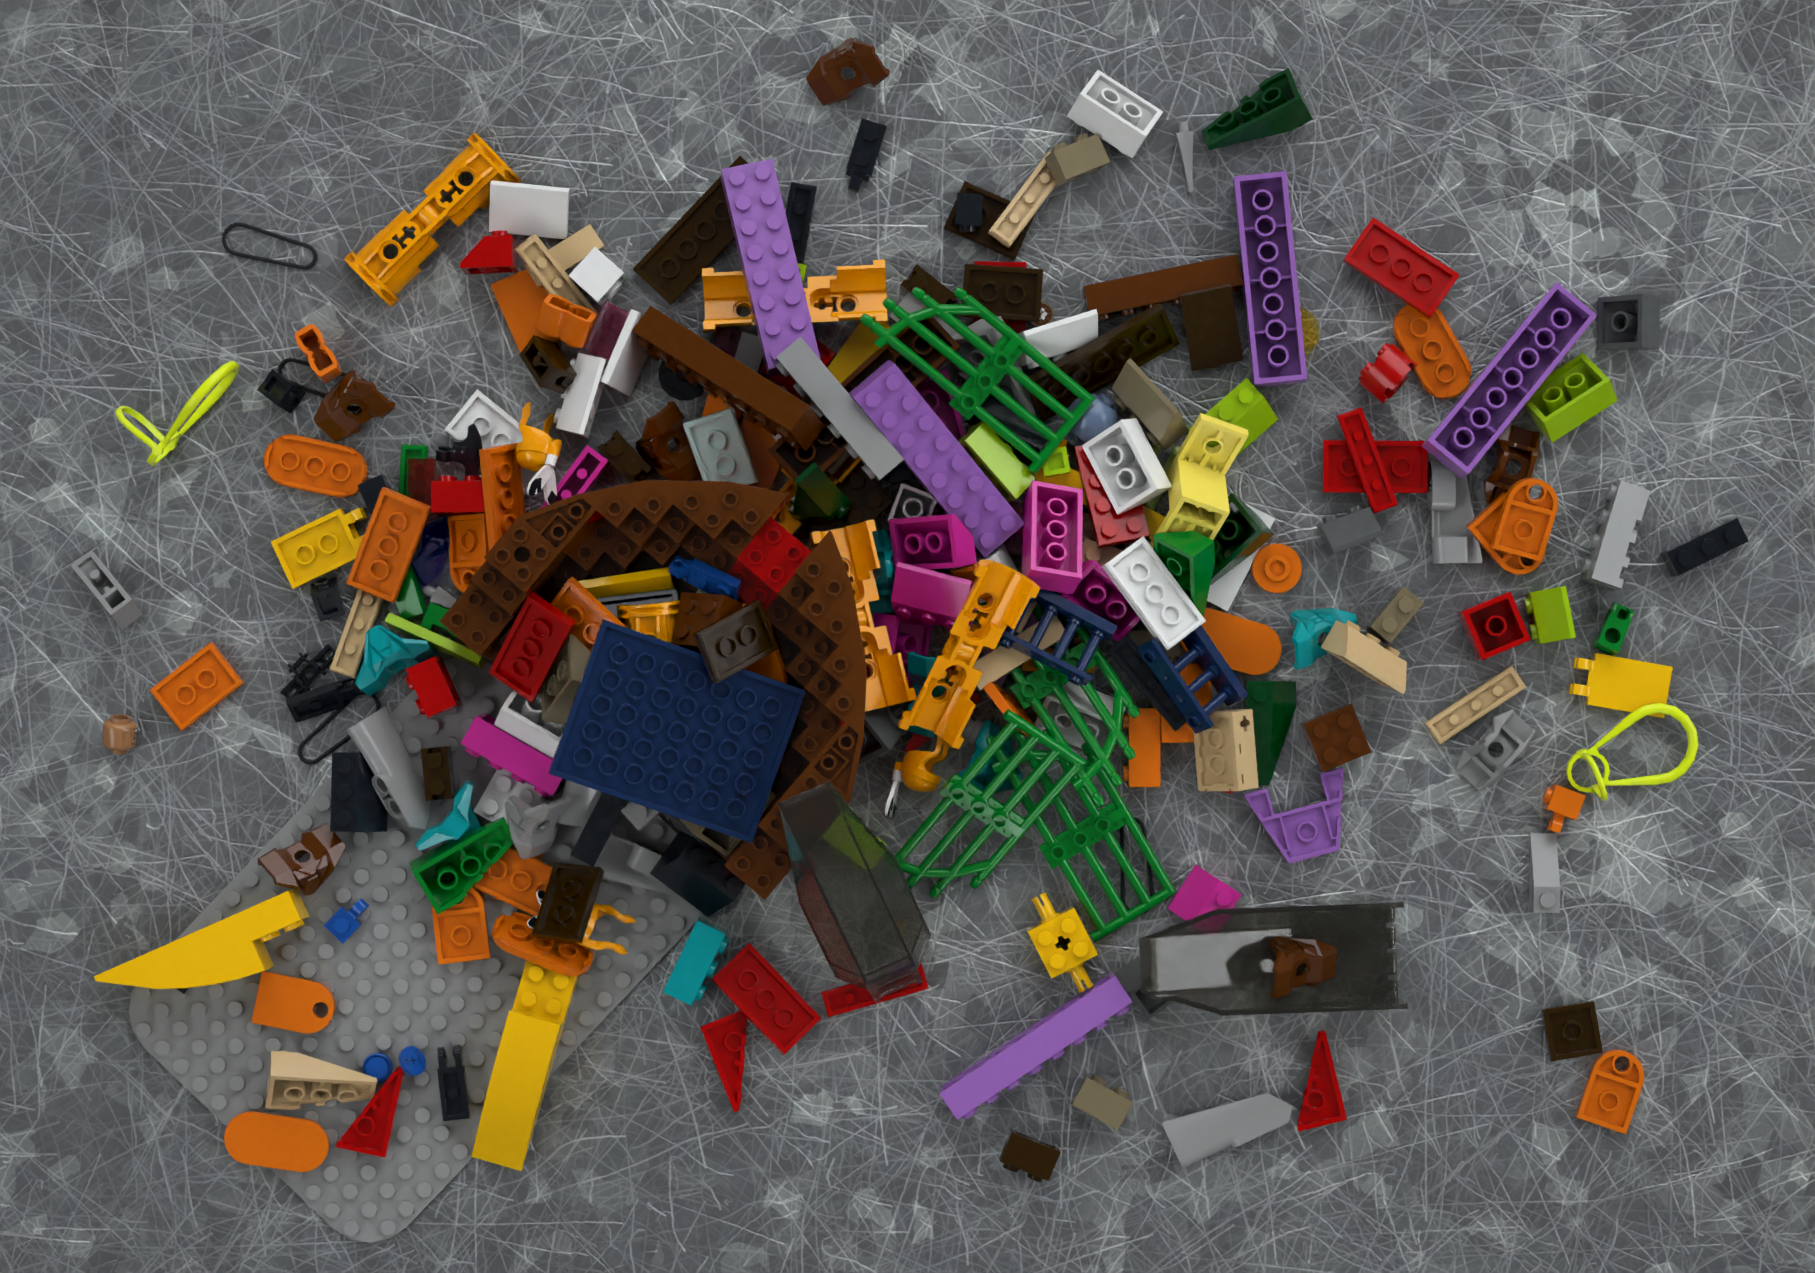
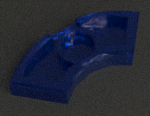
(433, 551)

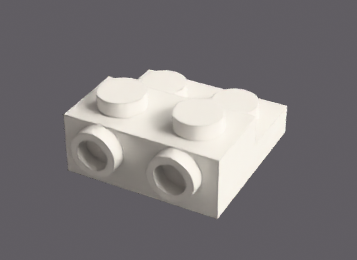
(499, 790)

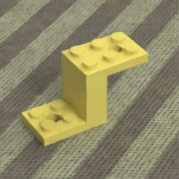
(1198, 478)

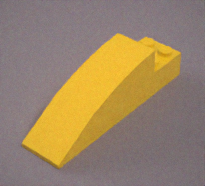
(217, 952)
(523, 1066)

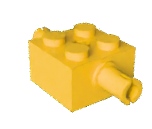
(1078, 947)

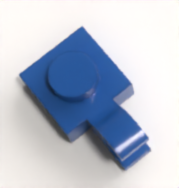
(345, 922)

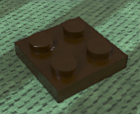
(1571, 1030)

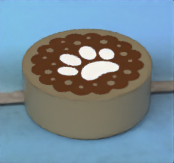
(1046, 315)

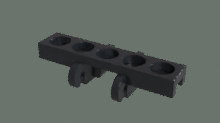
(311, 664)

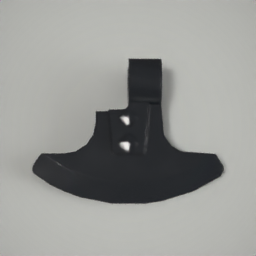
(464, 451)

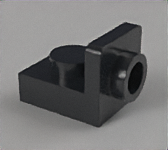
(281, 391)
(327, 598)

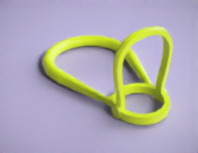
(225, 373)
(1633, 717)

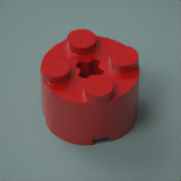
(1387, 373)

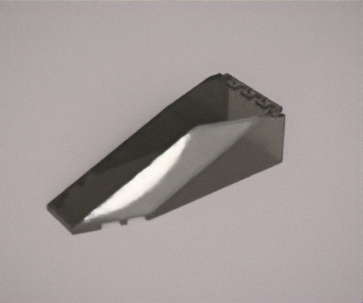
(1227, 963)

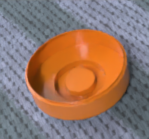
(1276, 568)

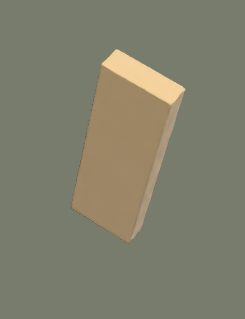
(573, 249)

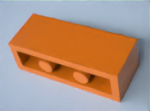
(1144, 737)

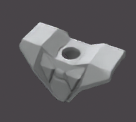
(1477, 763)
(524, 822)

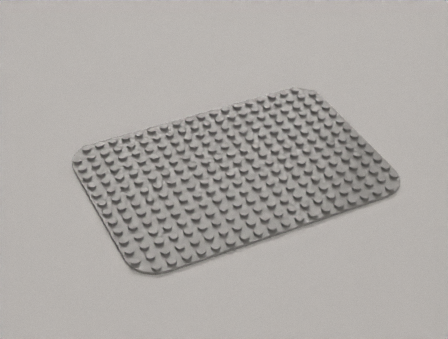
(392, 988)

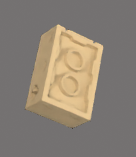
(1227, 752)

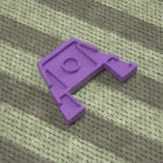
(1306, 829)

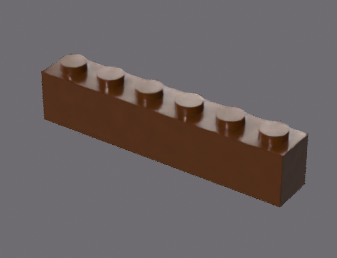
(1160, 286)

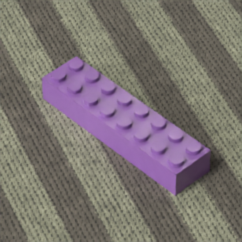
(767, 259)
(1269, 279)
(1509, 380)
(936, 457)
(1034, 1046)

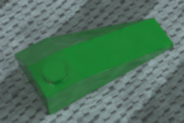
(1190, 561)
(457, 865)

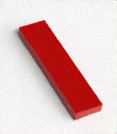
(1367, 460)
(851, 997)

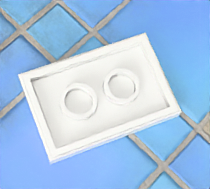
(529, 209)
(626, 358)

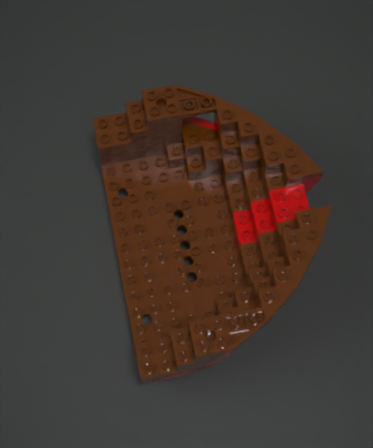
(733, 531)

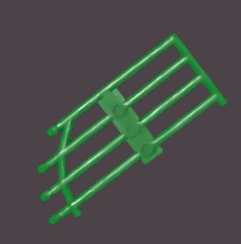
(988, 373)
(1047, 680)
(987, 809)
(1081, 835)

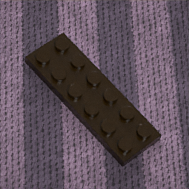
(689, 244)
(1103, 358)

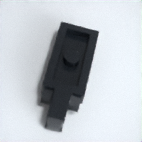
(864, 153)
(322, 699)

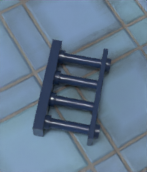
(1076, 617)
(1214, 670)

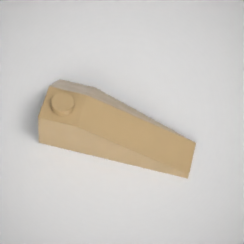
(304, 1080)

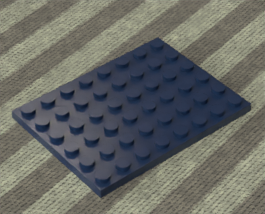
(671, 738)

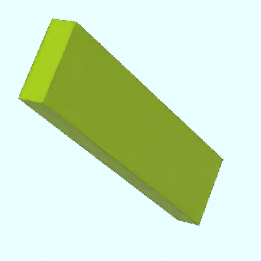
(435, 640)

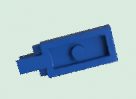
(705, 577)

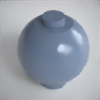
(1094, 421)

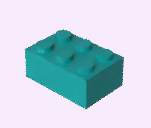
(696, 962)

